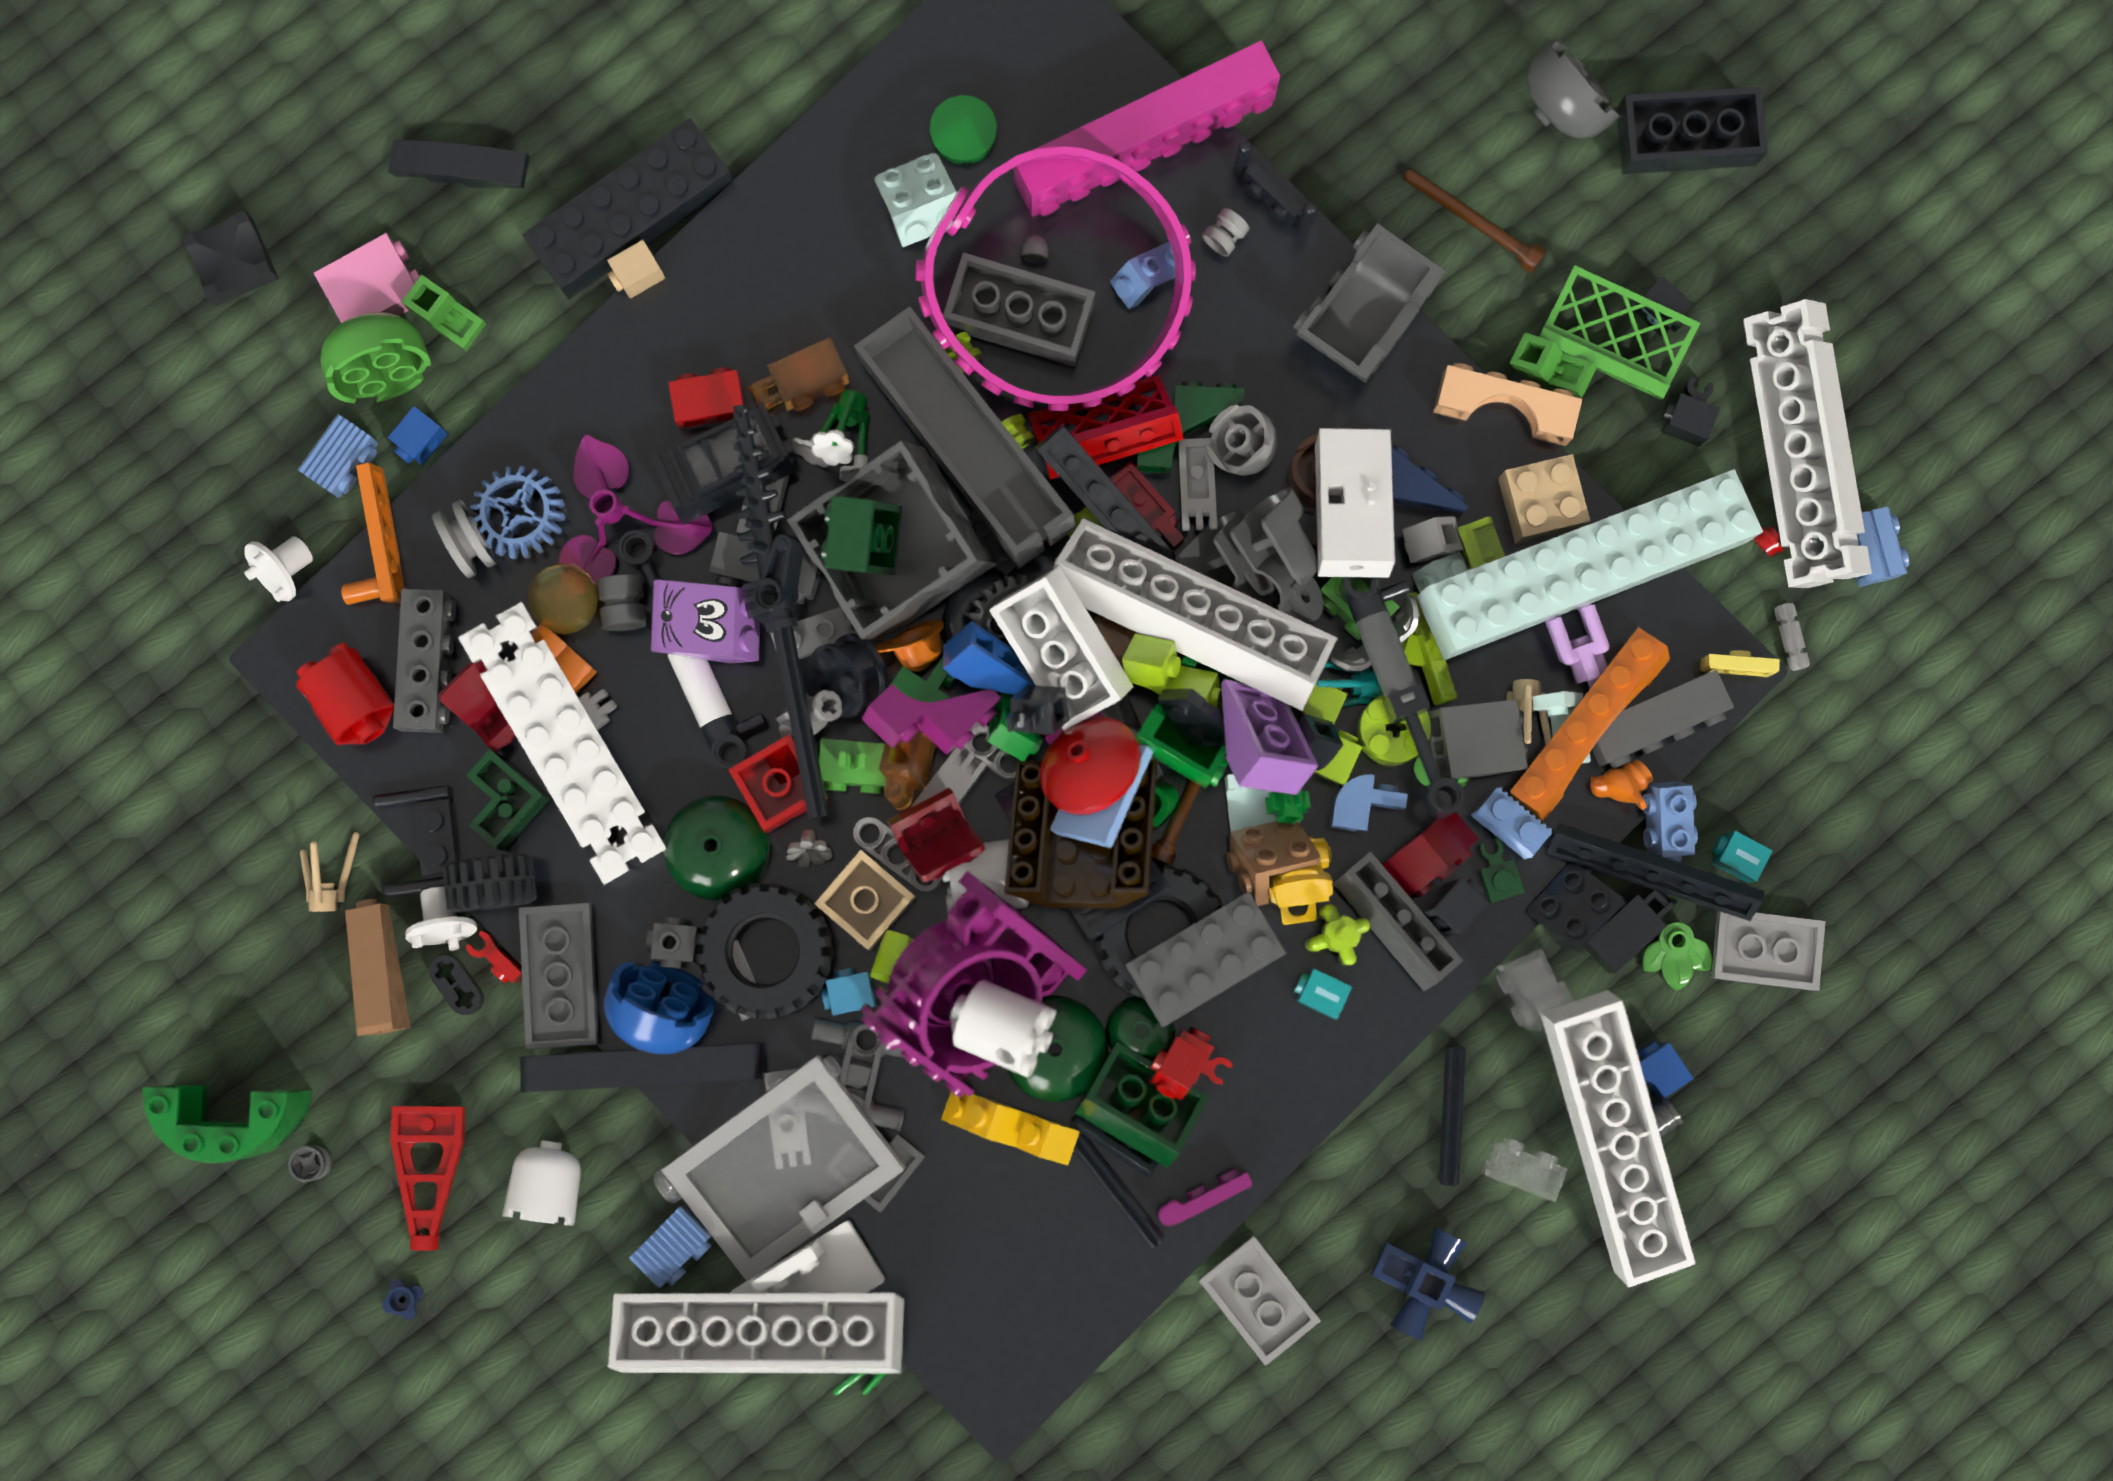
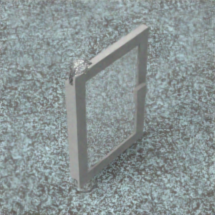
(782, 1167)

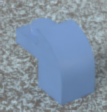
(1353, 801)

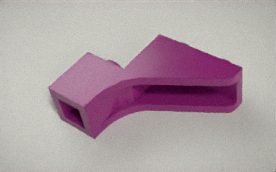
(944, 722)

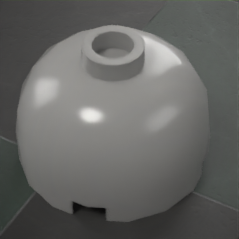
(1242, 440)

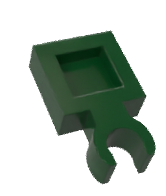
(1500, 877)

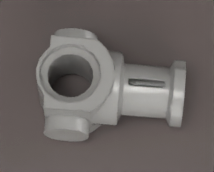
(823, 708)

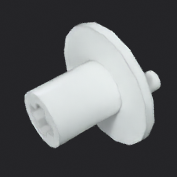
(277, 566)
(438, 923)

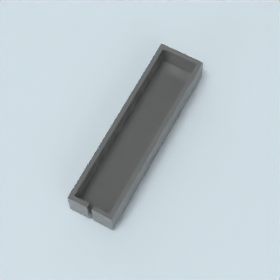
(965, 437)

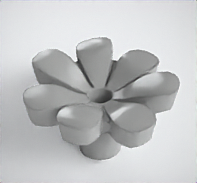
(808, 850)

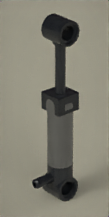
(1402, 695)

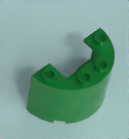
(1200, 764)
(179, 1122)

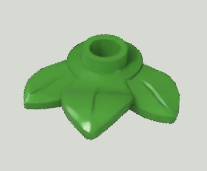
(1678, 960)

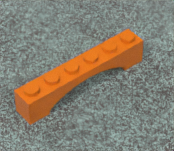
(1617, 686)

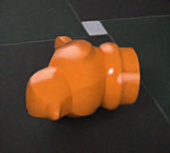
(1623, 783)

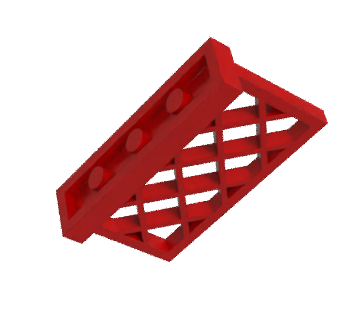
(1117, 438)

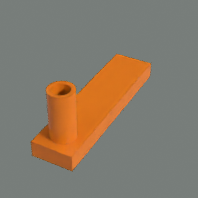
(383, 542)

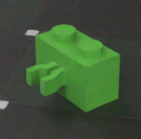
(851, 764)

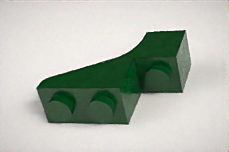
(1197, 409)

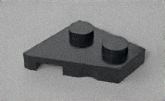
(1194, 717)

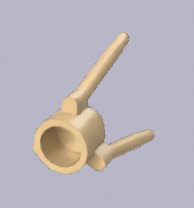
(1523, 692)
(322, 895)

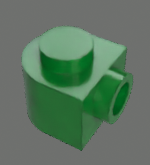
(1165, 802)

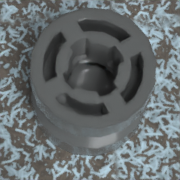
(303, 1162)

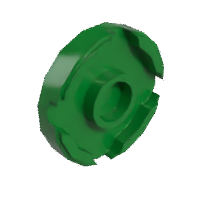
(963, 129)

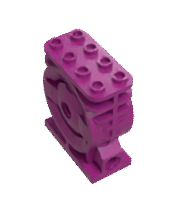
(950, 963)

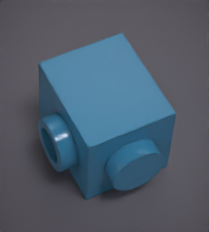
(848, 992)

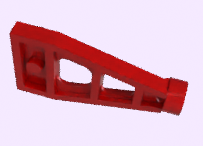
(426, 1124)

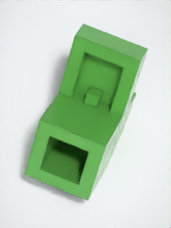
(443, 313)
(1547, 365)

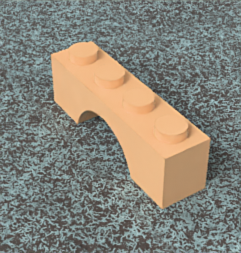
(1549, 413)

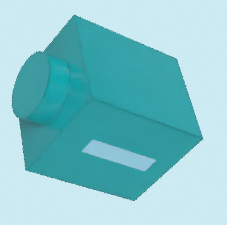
(1740, 856)
(1322, 993)

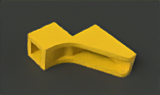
(1011, 1127)

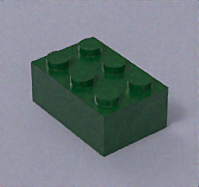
(862, 535)
(1135, 1111)

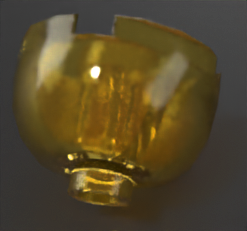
(563, 598)

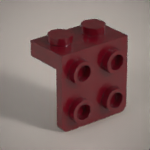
(474, 704)
(935, 836)

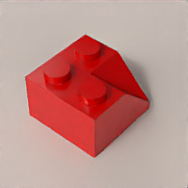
(772, 784)

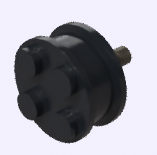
(851, 671)

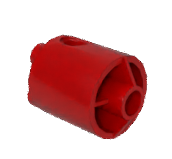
(346, 696)

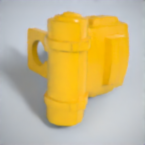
(1303, 887)

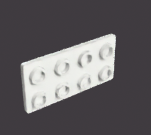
(827, 1265)

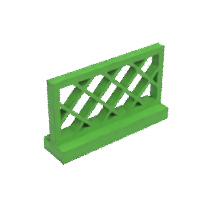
(1613, 363)

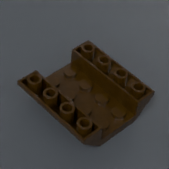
(1073, 872)

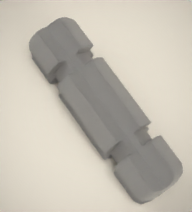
(1792, 636)

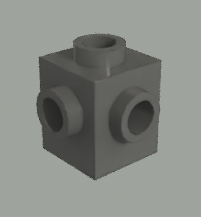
(685, 948)

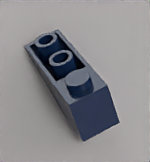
(1419, 489)

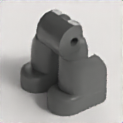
(1261, 555)

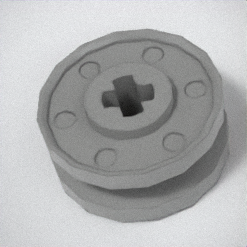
(463, 538)

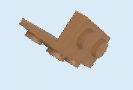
(1268, 851)

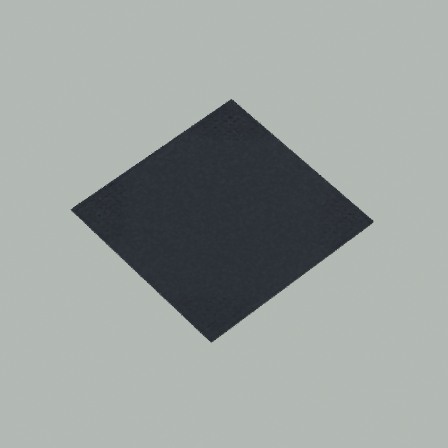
(1003, 1259)

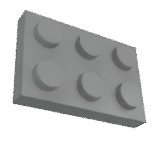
(1769, 950)
(1259, 1300)

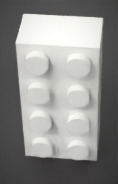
(1062, 645)

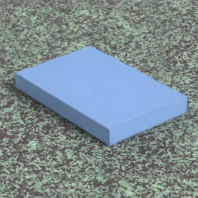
(1103, 825)

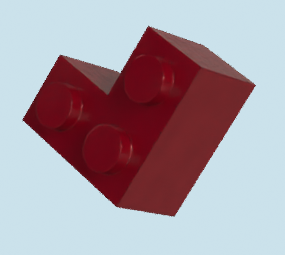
(1431, 855)

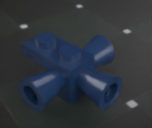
(1427, 1283)

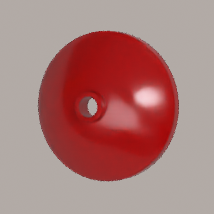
(1090, 765)

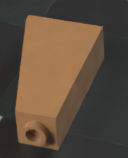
(375, 970)

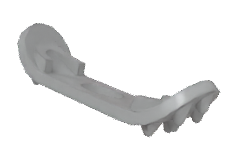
(1405, 625)

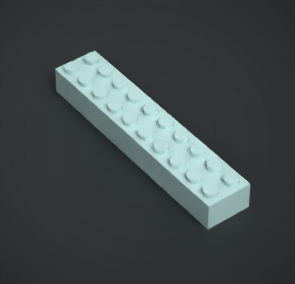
(1588, 564)

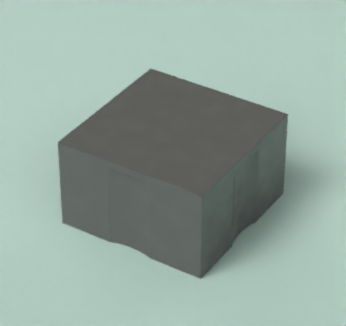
(935, 550)

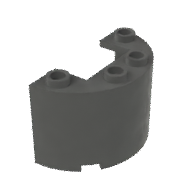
(1370, 302)

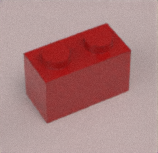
(706, 398)

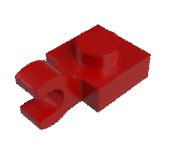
(504, 965)

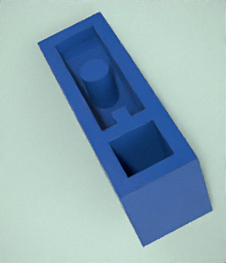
(984, 661)

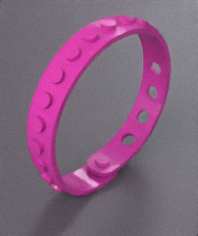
(960, 214)

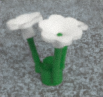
(832, 447)

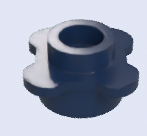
(394, 1305)

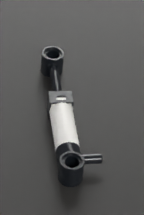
(696, 674)

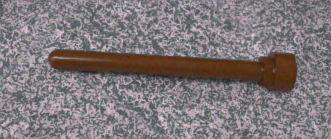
(1527, 255)
(1163, 850)

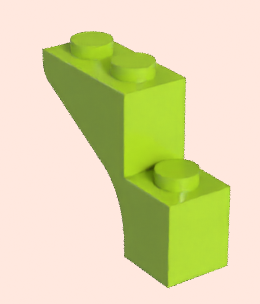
(1155, 665)
(1327, 704)

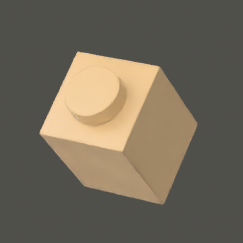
(634, 270)

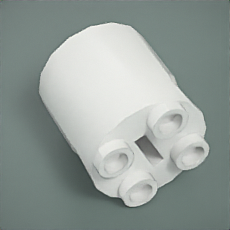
(988, 868)
(1002, 1027)

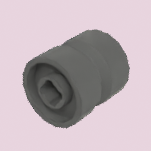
(621, 602)

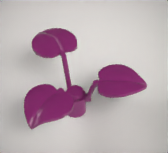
(605, 468)

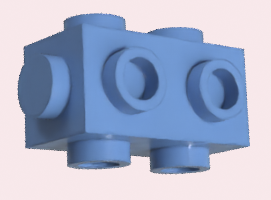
(1670, 820)

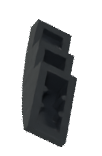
(459, 164)

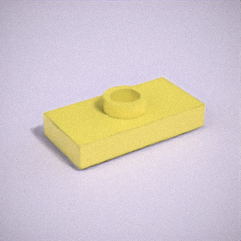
(1739, 663)

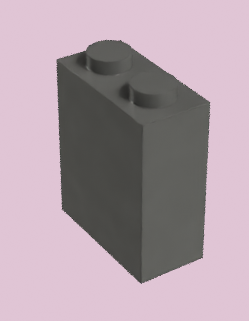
(1478, 739)

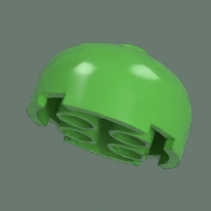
(373, 357)

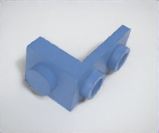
(1143, 274)

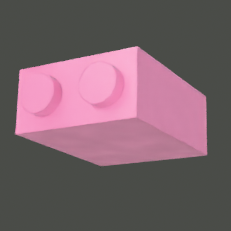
(369, 279)

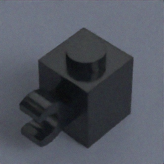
(1689, 415)
(1038, 710)

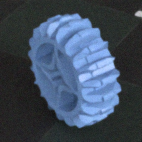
(522, 499)

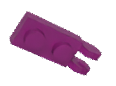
(1203, 1198)

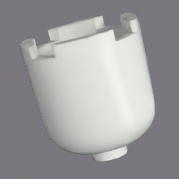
(544, 1185)

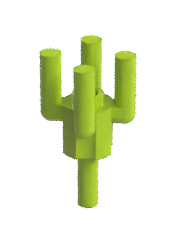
(1338, 934)

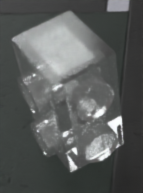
(1522, 1170)

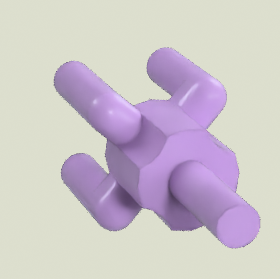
(1585, 652)

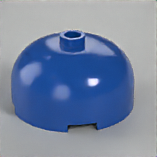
(652, 1024)

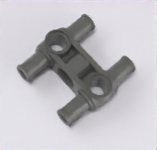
(860, 1068)

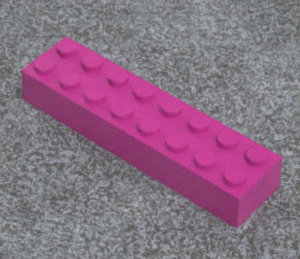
(1153, 127)

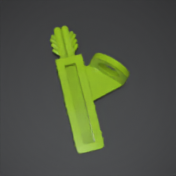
(1423, 651)

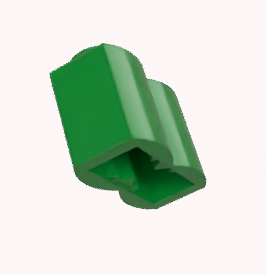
(1015, 743)

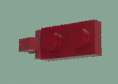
(1149, 504)

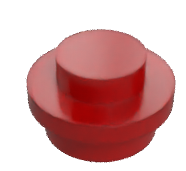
(1769, 541)

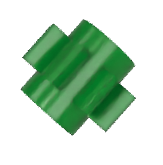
(1288, 807)

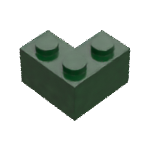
(512, 804)

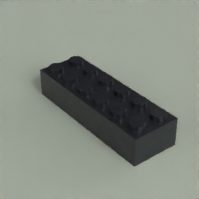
(628, 206)

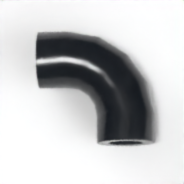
(960, 603)

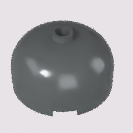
(1568, 93)

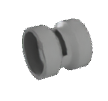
(1225, 232)

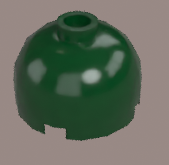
(1138, 1029)

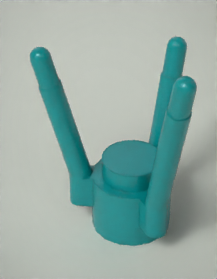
(1362, 684)

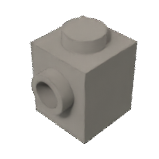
(1432, 539)

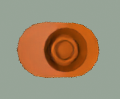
(916, 646)

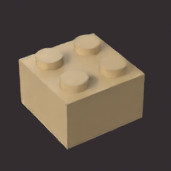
(1543, 499)
(865, 900)

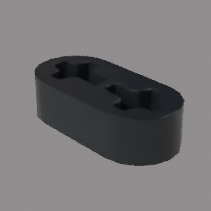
(449, 990)

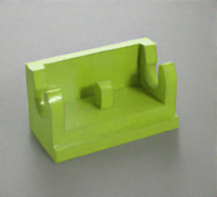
(1480, 543)

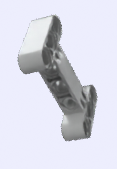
(960, 774)

